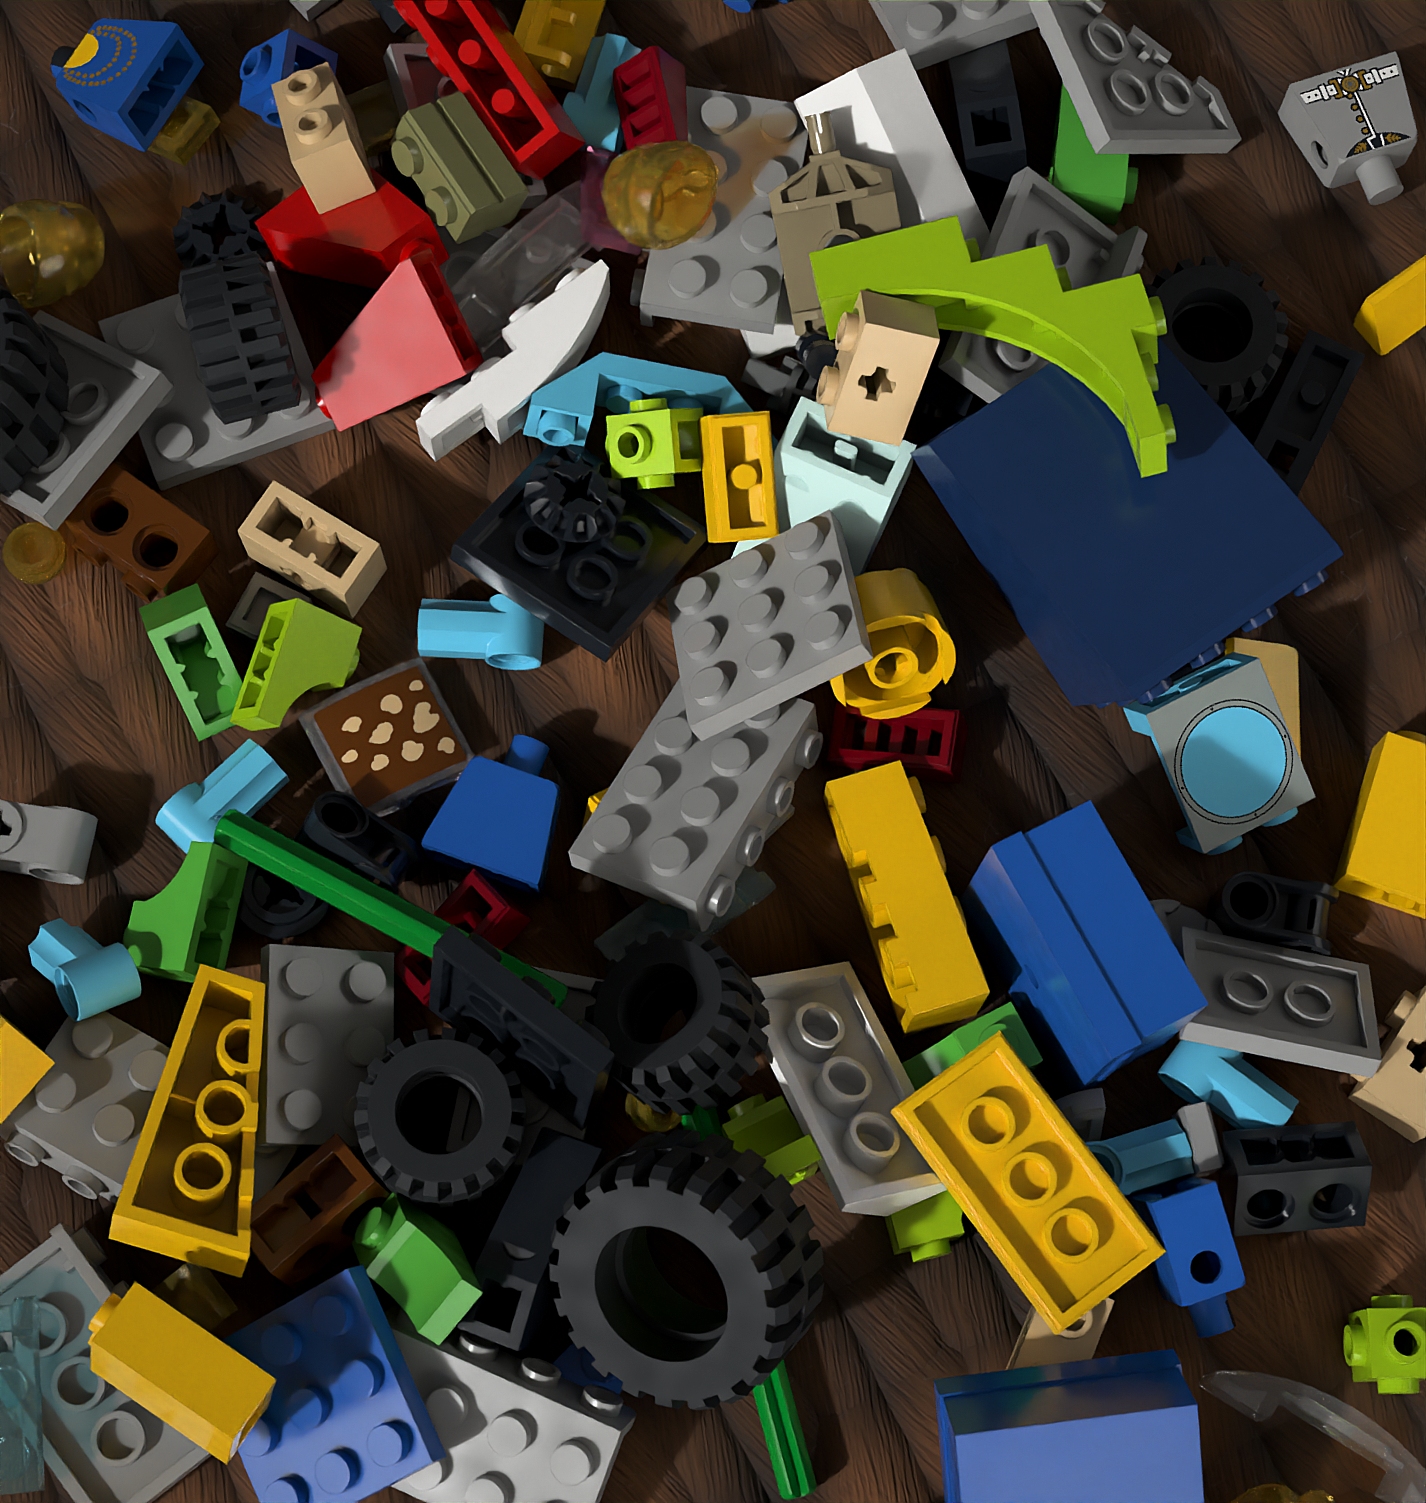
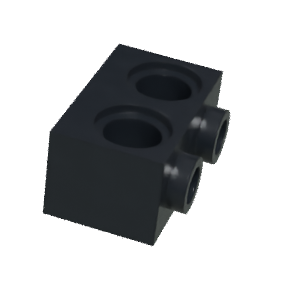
(1294, 1178)

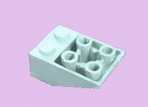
(838, 473)

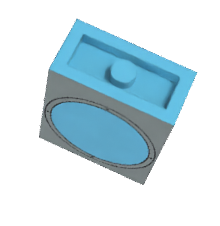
(1224, 752)

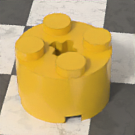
(907, 646)

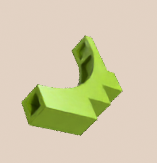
(1093, 332)

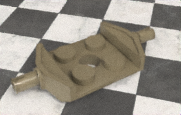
(823, 201)

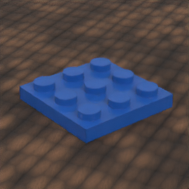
(342, 1399)

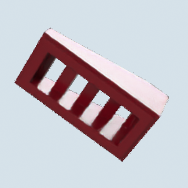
(651, 98)
(927, 721)
(463, 907)

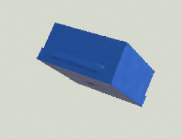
(1080, 948)
(1072, 1433)

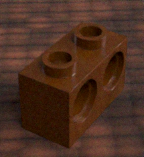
(150, 526)
(314, 1212)

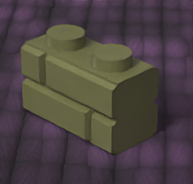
(457, 167)

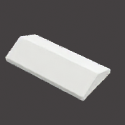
(889, 122)
(842, 1087)

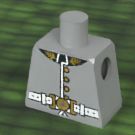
(1354, 125)

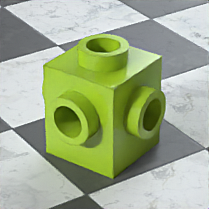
(653, 443)
(1371, 1347)

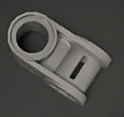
(46, 841)

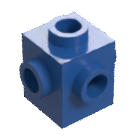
(275, 62)

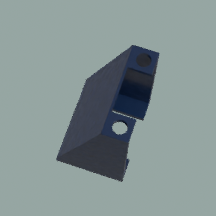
(1116, 568)

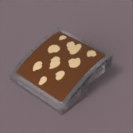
(388, 738)

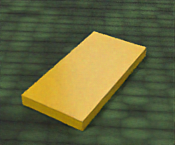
(1027, 1182)

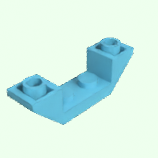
(564, 408)

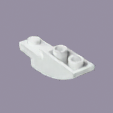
(538, 347)

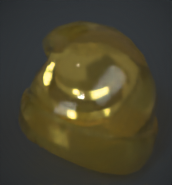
(660, 193)
(49, 249)

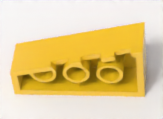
(905, 898)
(195, 1155)

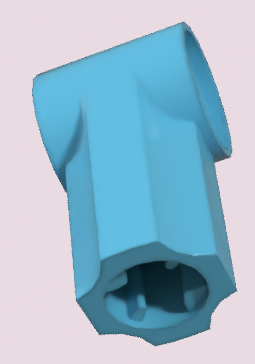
(594, 103)
(481, 630)
(239, 783)
(83, 971)
(1227, 1085)
(1145, 1157)

